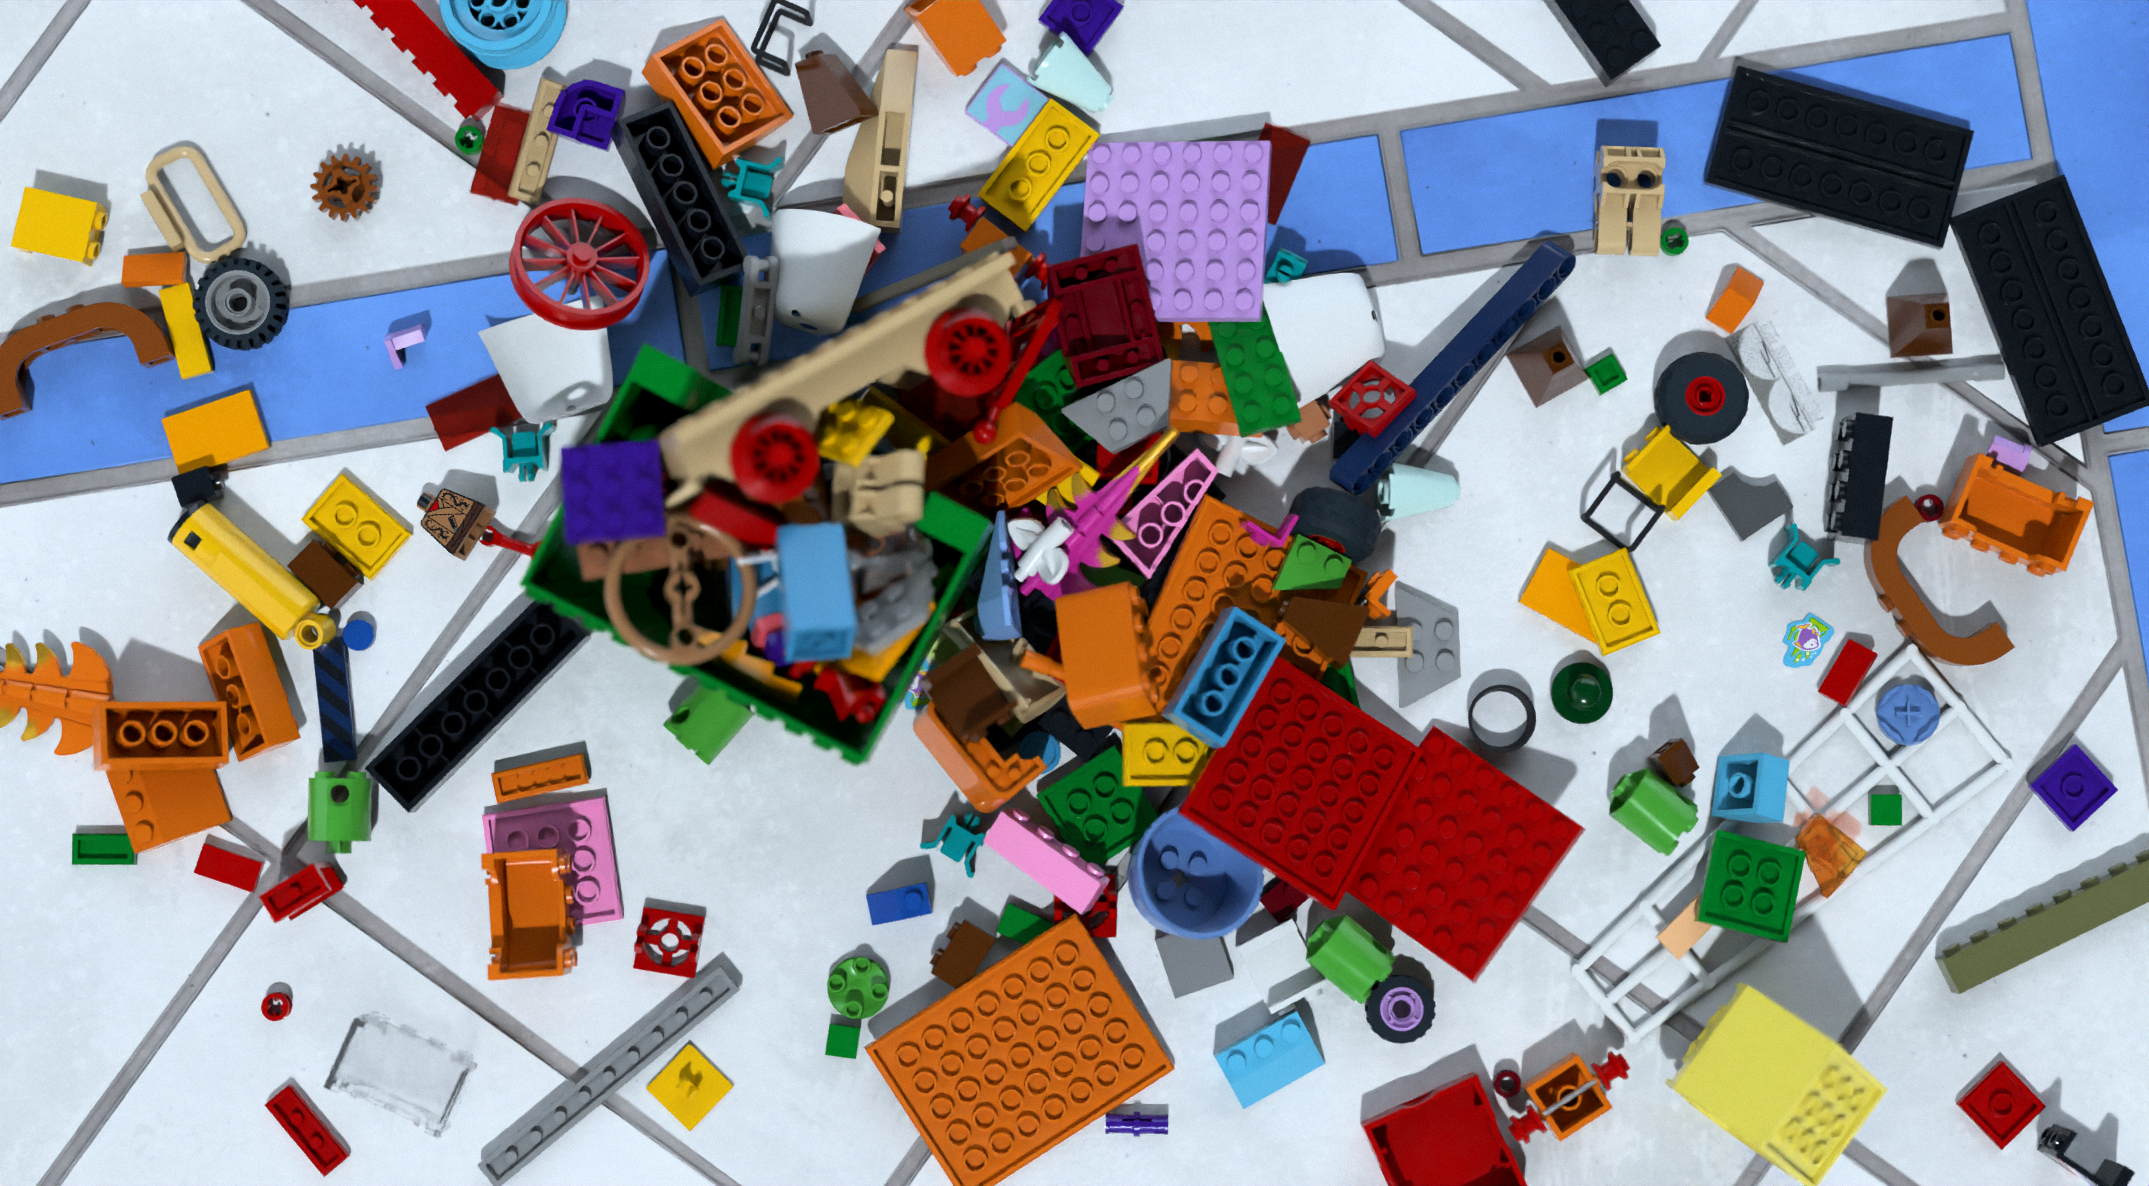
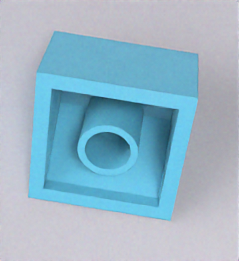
(1751, 788)

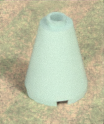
(1071, 76)
(1412, 491)

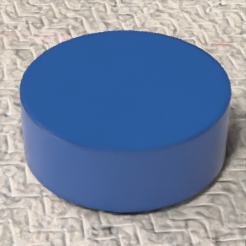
(359, 635)

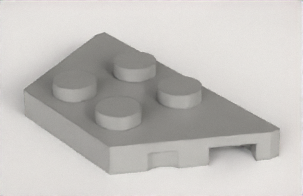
(1126, 410)
(895, 611)
(1434, 648)

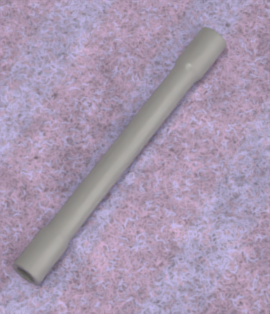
(1978, 372)

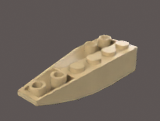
(881, 149)

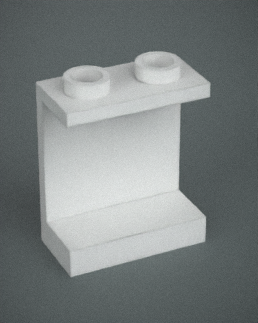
(1280, 967)

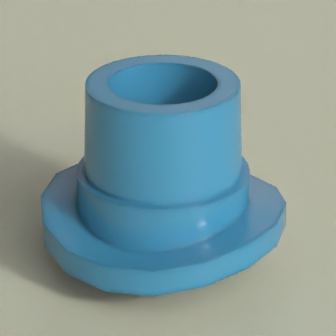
(1041, 745)

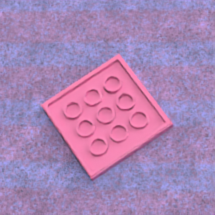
(583, 832)

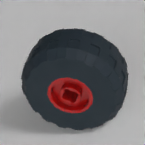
(1701, 398)
(1336, 522)

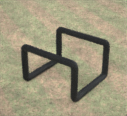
(761, 51)
(1615, 479)

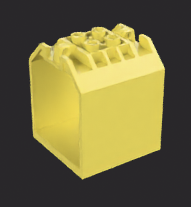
(1777, 1085)

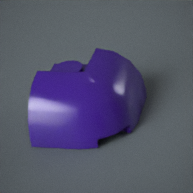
(587, 113)

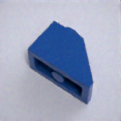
(899, 903)

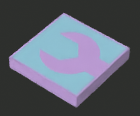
(1006, 105)

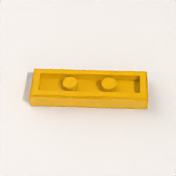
(184, 330)

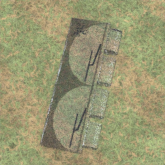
(1768, 379)

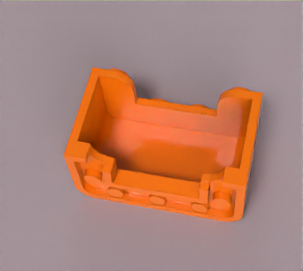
(2014, 517)
(1105, 655)
(975, 766)
(530, 913)

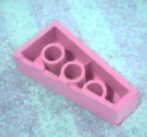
(1164, 512)

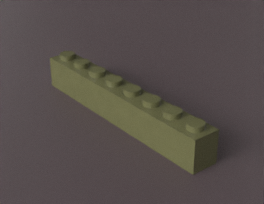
(2046, 926)

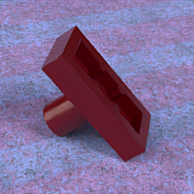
(1282, 900)

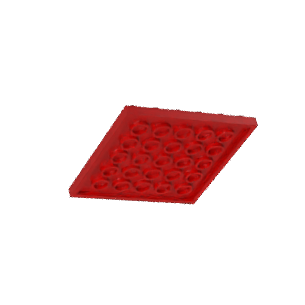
(1302, 784)
(1462, 855)

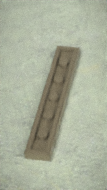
(932, 275)

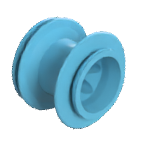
(501, 46)

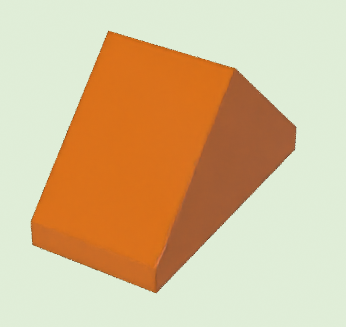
(1735, 300)

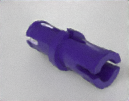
(1136, 1124)

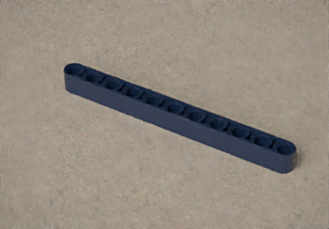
(1456, 366)

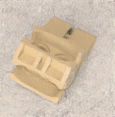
(1641, 203)
(879, 493)

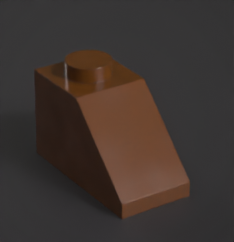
(1674, 762)

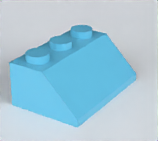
(1269, 1058)

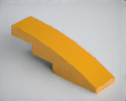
(748, 669)

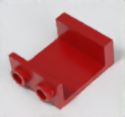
(302, 891)

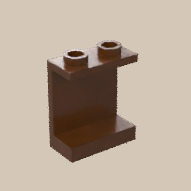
(967, 695)

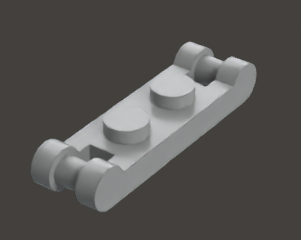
(756, 310)

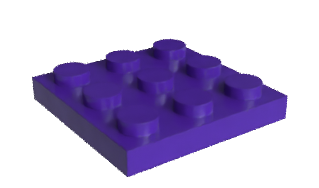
(612, 492)

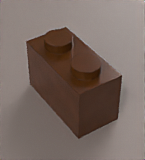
(326, 574)
(963, 954)

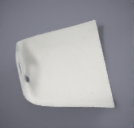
(819, 267)
(1323, 331)
(551, 365)

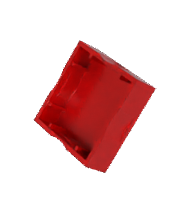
(1443, 1140)

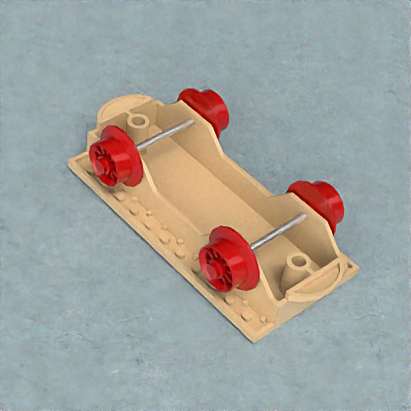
(767, 428)

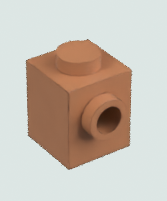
(1313, 423)

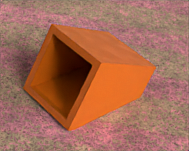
(957, 32)

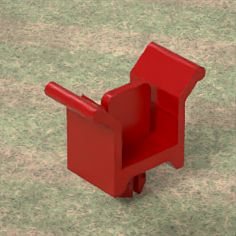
(852, 694)

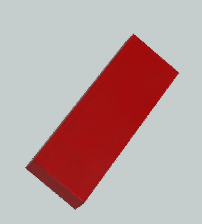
(736, 519)
(307, 1130)

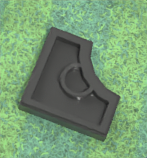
(1748, 506)

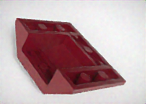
(1105, 315)

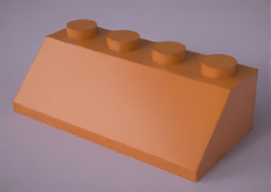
(249, 682)

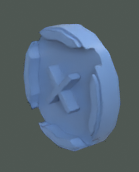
(1908, 714)

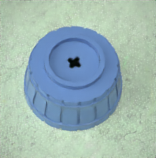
(1219, 887)

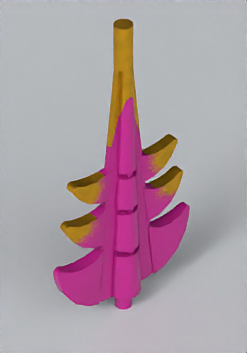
(1093, 517)

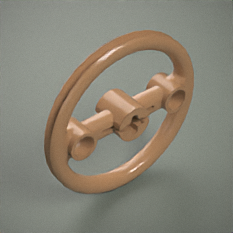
(677, 653)

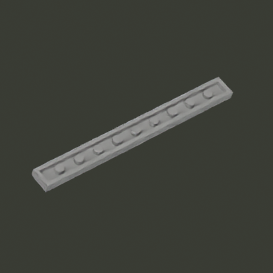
(608, 1077)

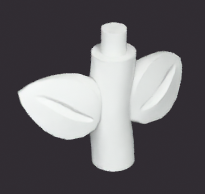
(1233, 448)
(1040, 548)

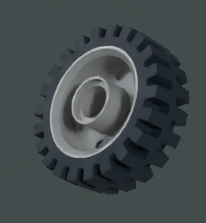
(217, 300)

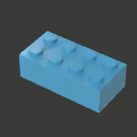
(1223, 677)

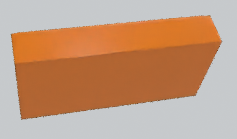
(154, 269)

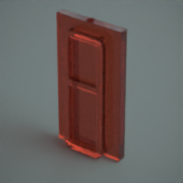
(500, 155)
(1286, 159)
(472, 412)

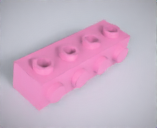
(1046, 859)

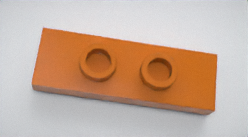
(540, 778)

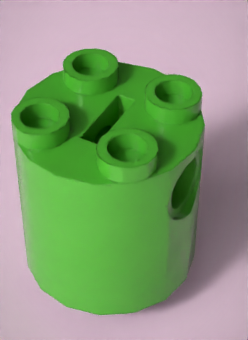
(707, 722)
(1652, 809)
(336, 821)
(1348, 956)

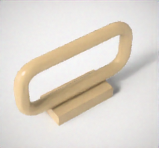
(169, 219)

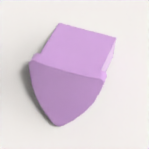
(402, 339)
(2009, 455)

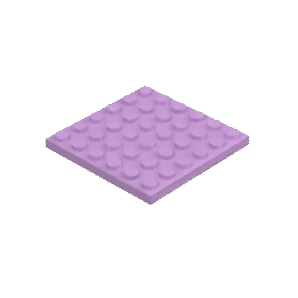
(1195, 222)

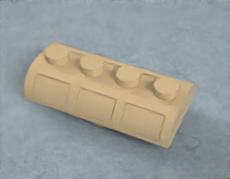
(1000, 659)

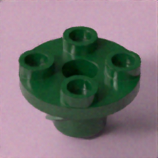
(1581, 693)

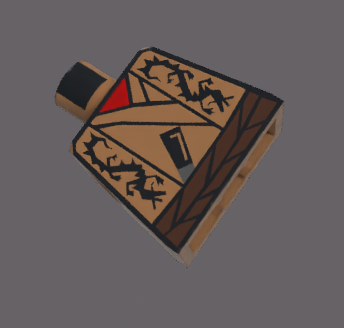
(454, 520)

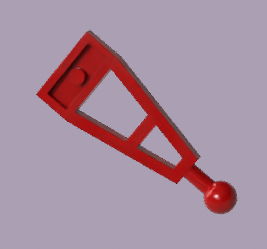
(1036, 327)

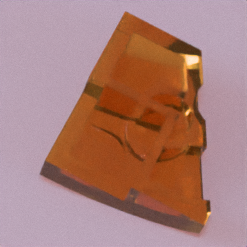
(1828, 853)

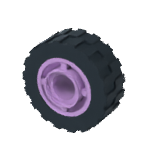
(1419, 1013)

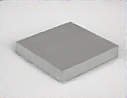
(1193, 963)

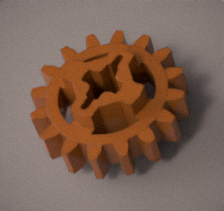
(333, 191)

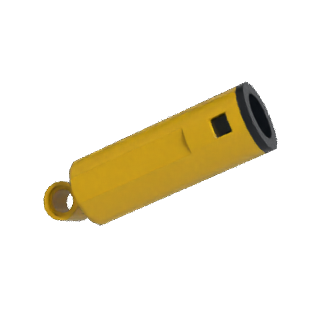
(251, 576)

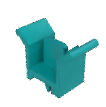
(752, 183)
(1285, 267)
(525, 451)
(1797, 561)
(959, 840)

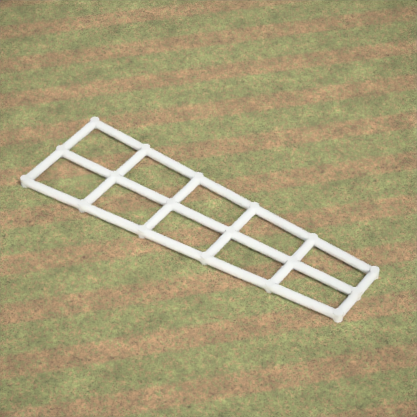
(1887, 766)

